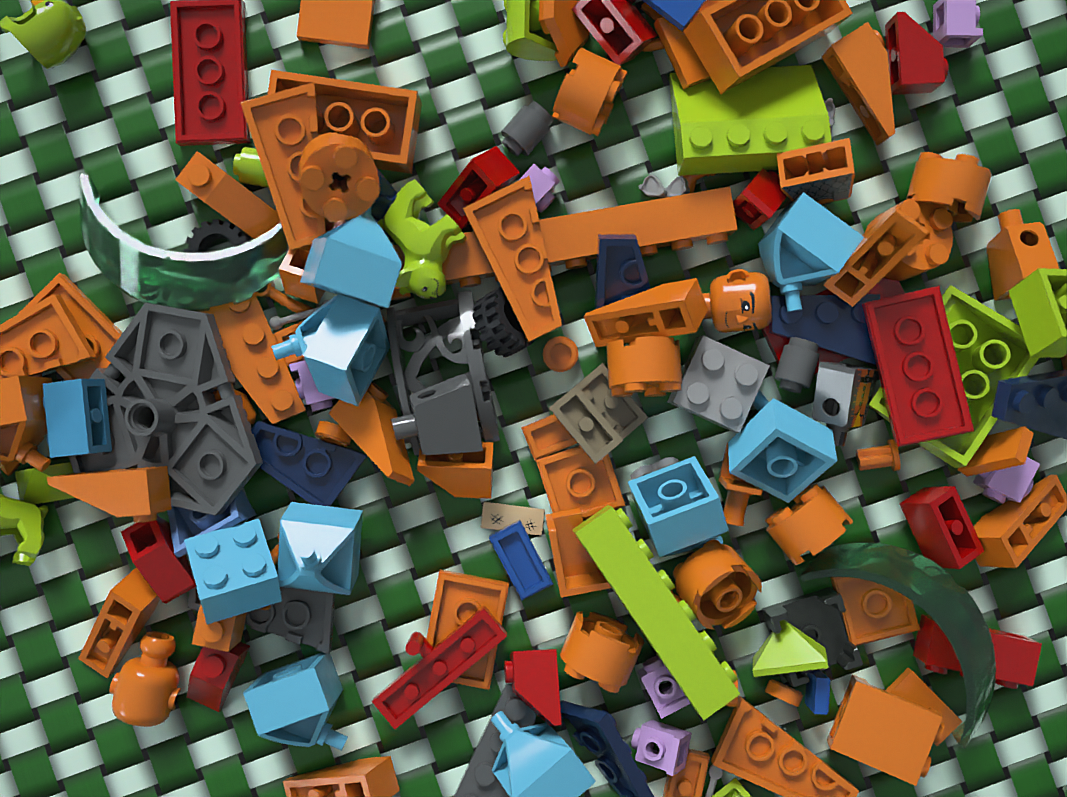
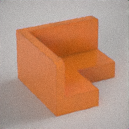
(573, 565)

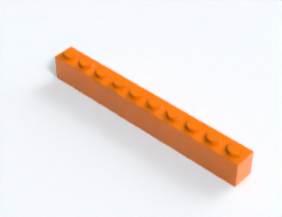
(574, 237)

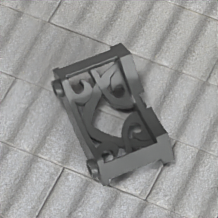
(472, 353)

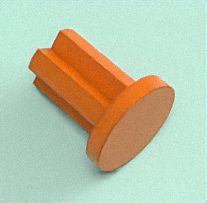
(879, 457)

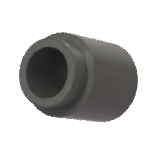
(526, 129)
(797, 365)

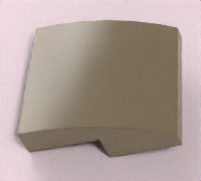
(595, 417)

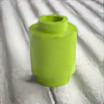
(249, 168)

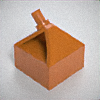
(23, 420)

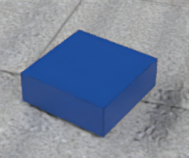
(818, 692)

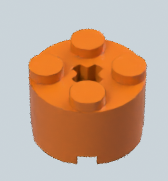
(588, 92)
(951, 184)
(332, 197)
(932, 249)
(644, 366)
(808, 524)
(717, 585)
(600, 651)

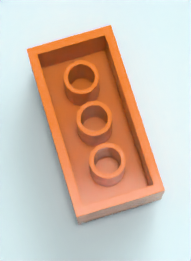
(751, 35)
(375, 114)

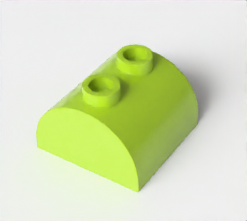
(524, 34)

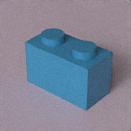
(77, 417)

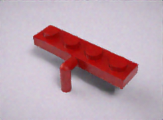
(438, 665)

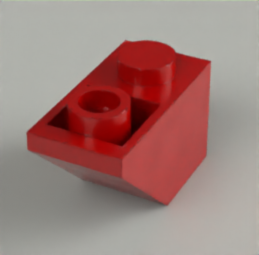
(154, 557)

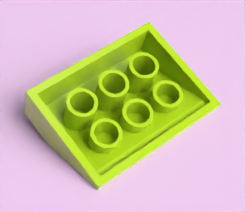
(748, 123)
(986, 351)

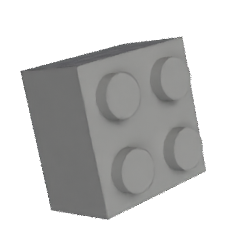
(719, 383)

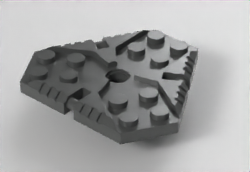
(169, 411)

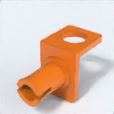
(737, 493)

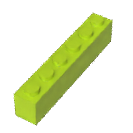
(656, 610)

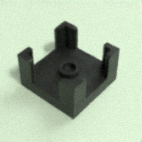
(820, 619)

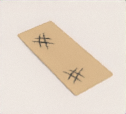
(499, 516)

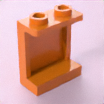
(885, 731)

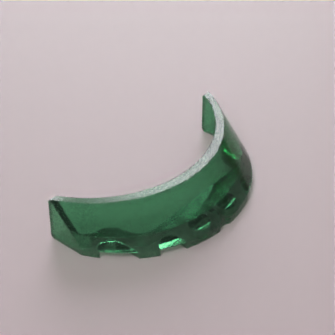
(174, 277)
(939, 597)

